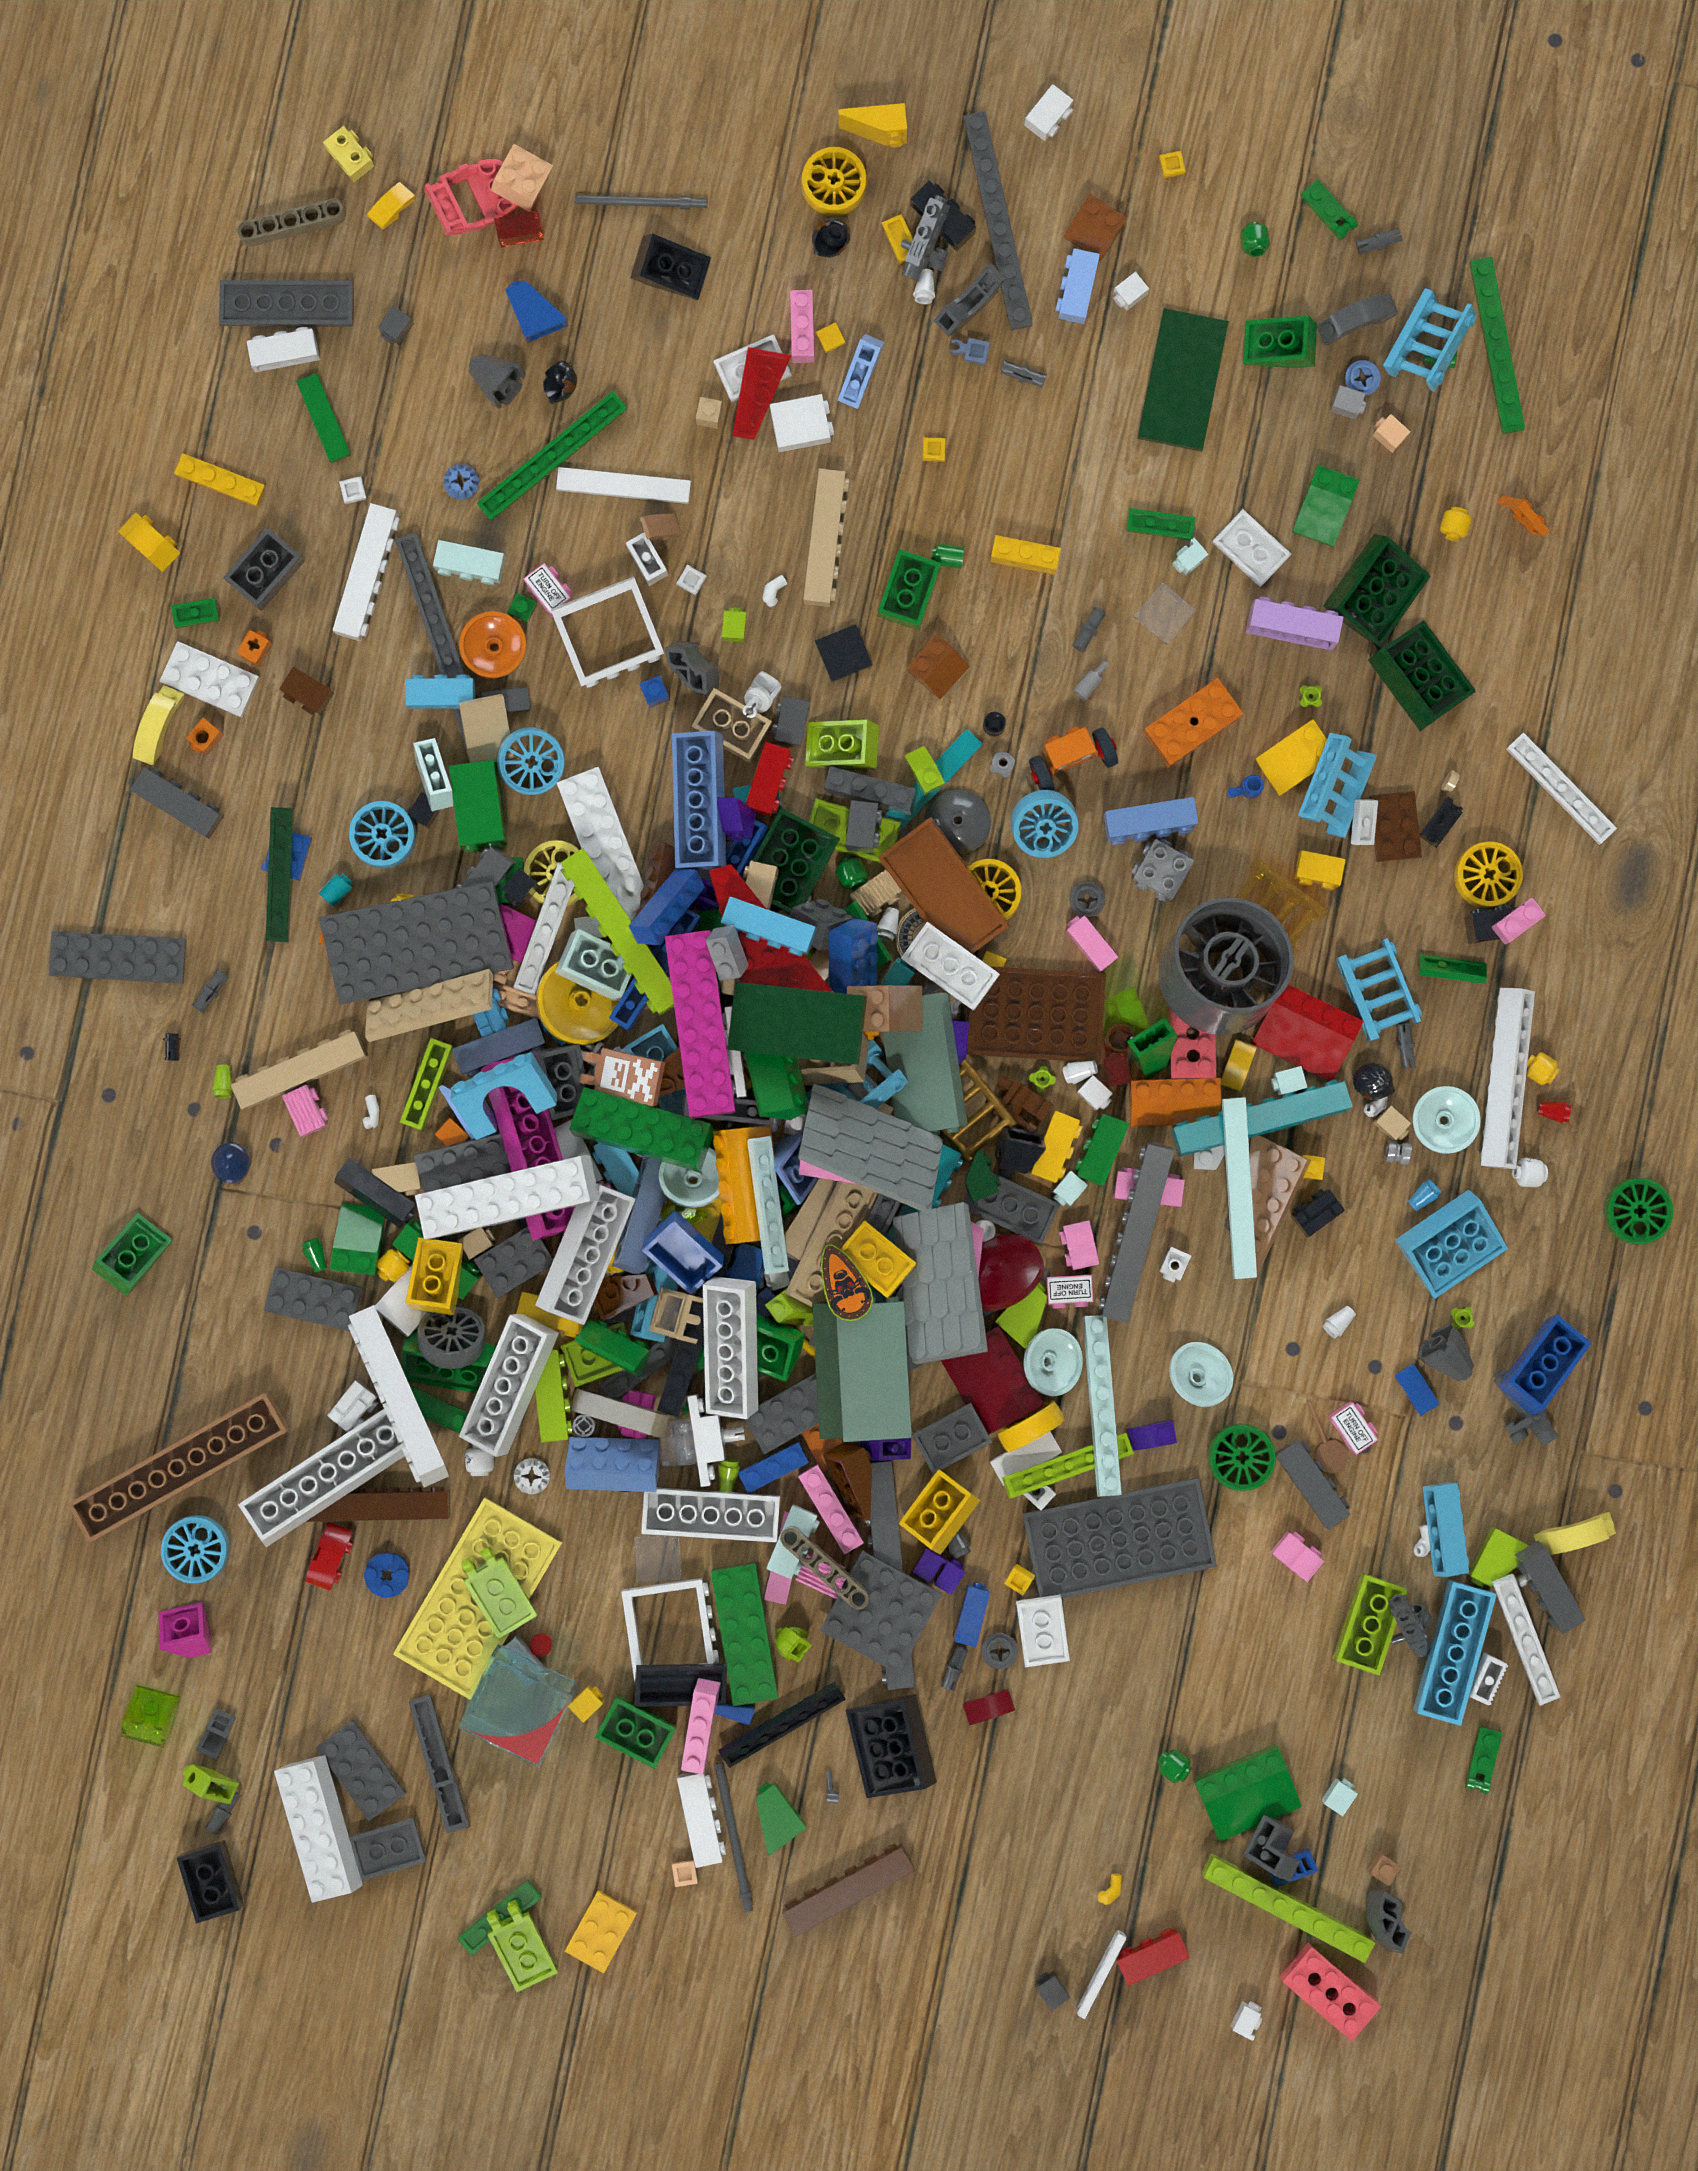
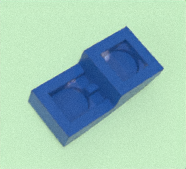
(1417, 1390)

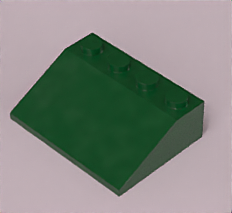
(1377, 589)
(1421, 675)
(799, 853)

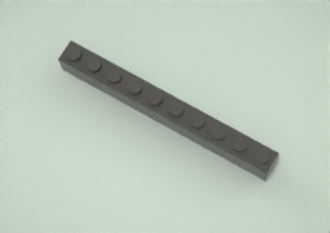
(886, 1547)

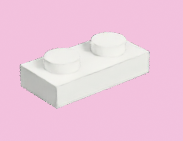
(1364, 822)

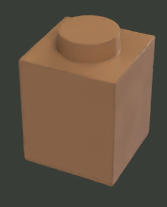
(1383, 1868)

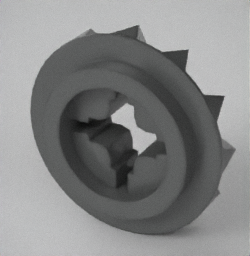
(1094, 892)
(1007, 1657)

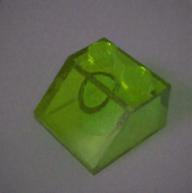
(1127, 1009)
(149, 1716)

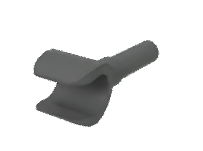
(831, 1796)

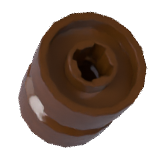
(1117, 1038)

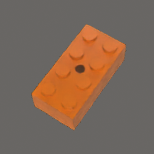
(1175, 736)

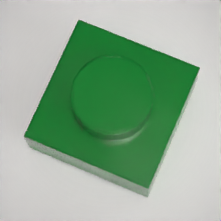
(522, 607)

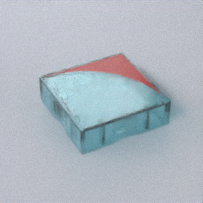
(518, 1705)

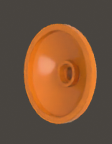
(485, 631)

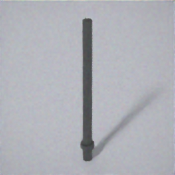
(744, 1893)

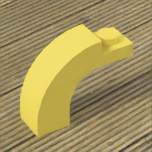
(154, 724)
(1577, 1535)

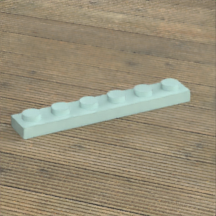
(767, 1205)

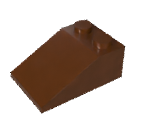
(852, 1477)

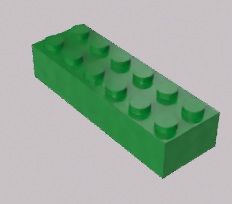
(642, 1129)
(744, 1633)

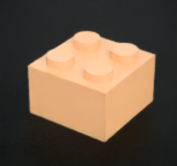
(521, 177)

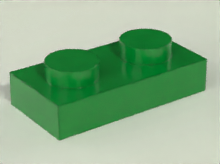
(195, 613)

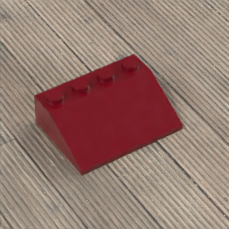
(994, 1383)

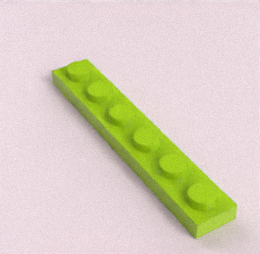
(1058, 1469)

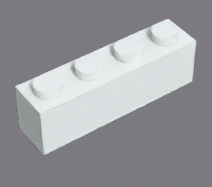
(700, 1818)

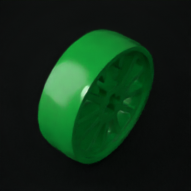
(1633, 1237)
(1236, 1429)

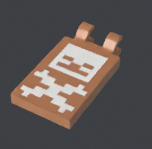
(625, 1075)

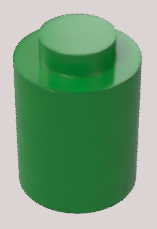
(948, 555)

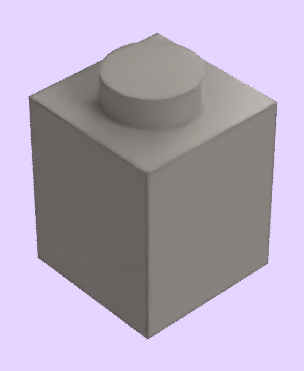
(1348, 402)

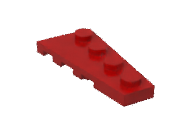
(759, 383)

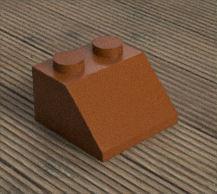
(1095, 226)
(937, 666)

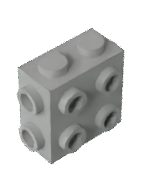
(1162, 869)

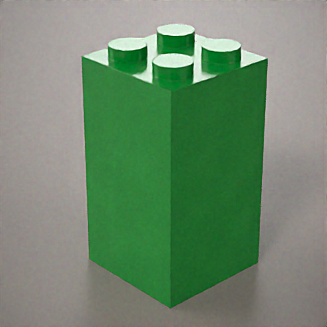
(478, 806)

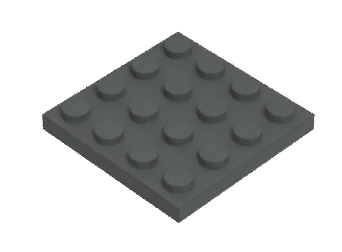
(462, 1164)
(890, 1621)

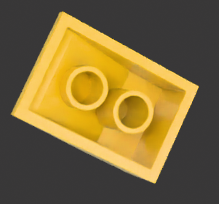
(876, 123)
(1293, 757)
(435, 1276)

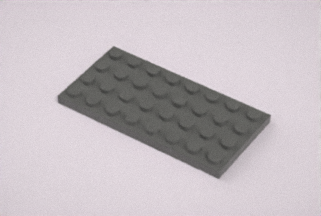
(415, 942)
(1119, 1539)

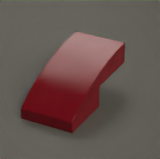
(988, 1707)

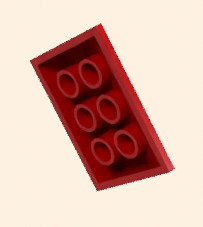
(1307, 1033)

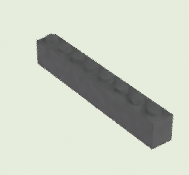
(1137, 1231)

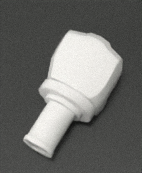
(761, 694)

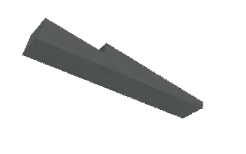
(439, 1764)

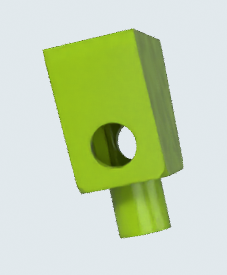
(198, 1781)

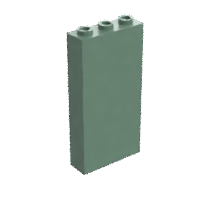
(930, 1064)
(874, 1374)

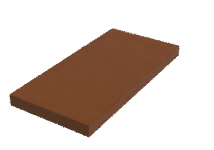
(943, 887)

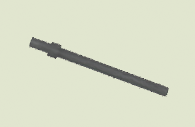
(684, 202)

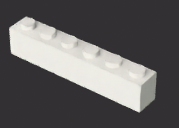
(366, 572)

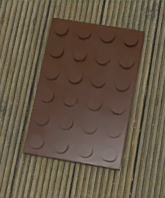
(1040, 1016)

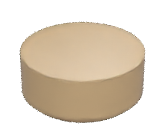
(1450, 781)

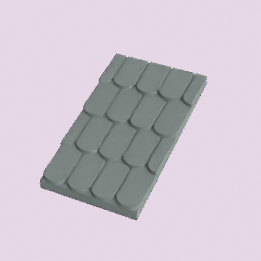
(869, 1148)
(943, 1287)

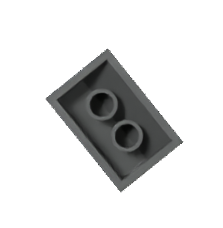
(563, 1069)

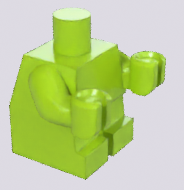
(792, 1643)

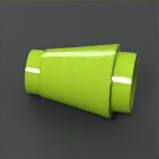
(222, 1082)
(728, 1473)

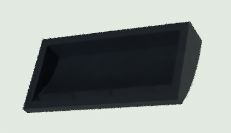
(675, 1683)

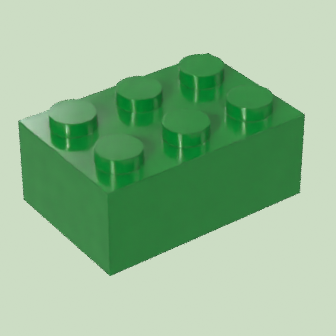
(909, 589)
(636, 1731)

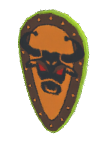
(844, 1285)

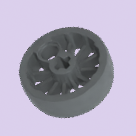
(453, 1332)

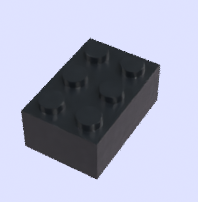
(210, 1881)

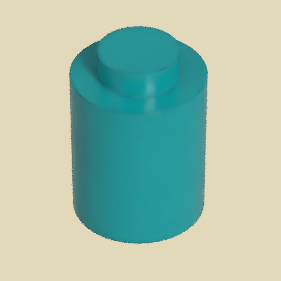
(336, 889)

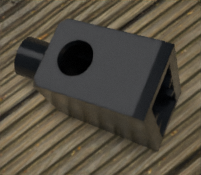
(1018, 1151)

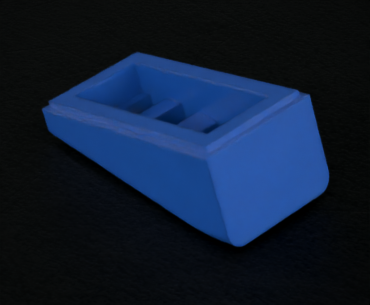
(739, 1713)
(1305, 1853)

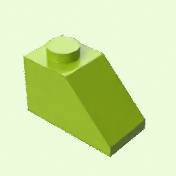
(924, 770)

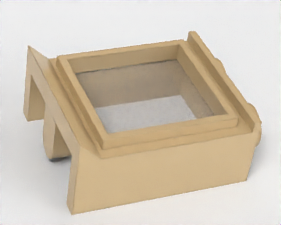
(673, 1313)

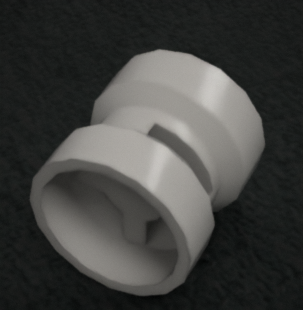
(1398, 1152)
(584, 1425)

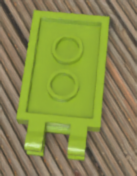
(498, 1593)
(520, 1947)

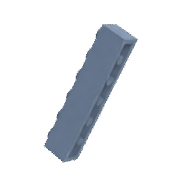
(642, 1219)

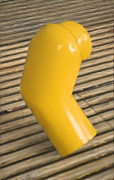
(1113, 1891)

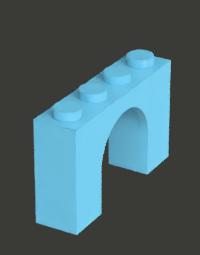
(521, 1073)

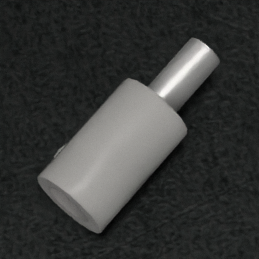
(1090, 682)

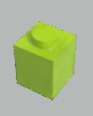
(734, 625)

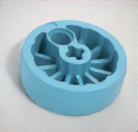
(556, 770)
(1049, 818)
(397, 857)
(202, 1522)

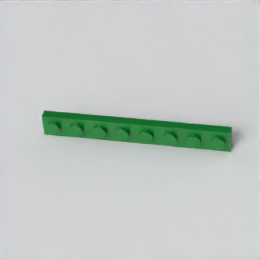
(1497, 345)
(552, 456)

